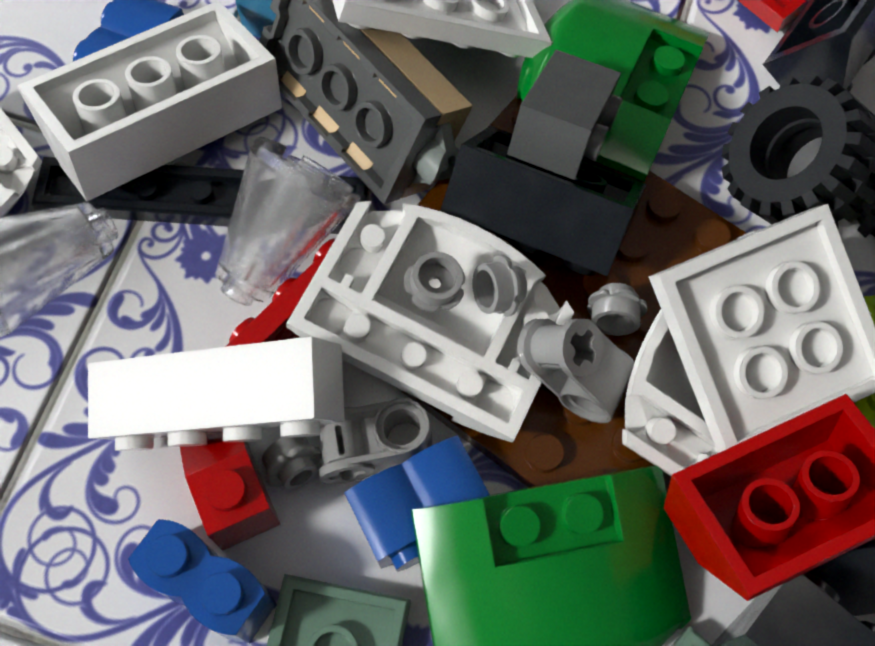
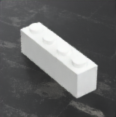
(217, 391)

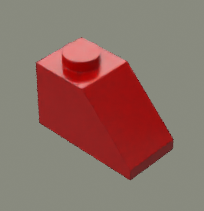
(228, 491)

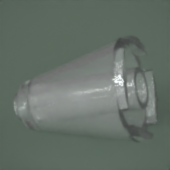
(278, 220)
(47, 254)

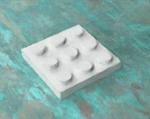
(770, 326)

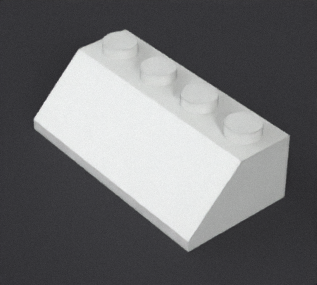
(153, 98)

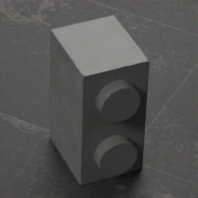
(566, 115)

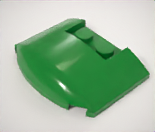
(654, 64)
(554, 565)

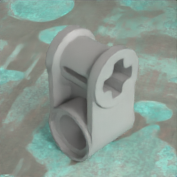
(576, 365)
(367, 441)

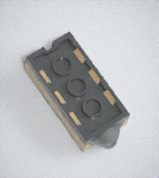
(367, 97)

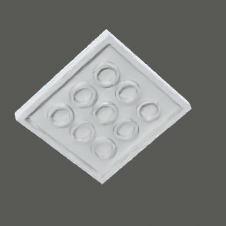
(493, 25)

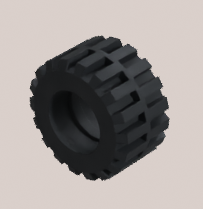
(779, 128)

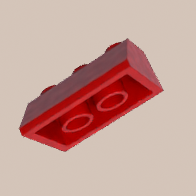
(780, 499)

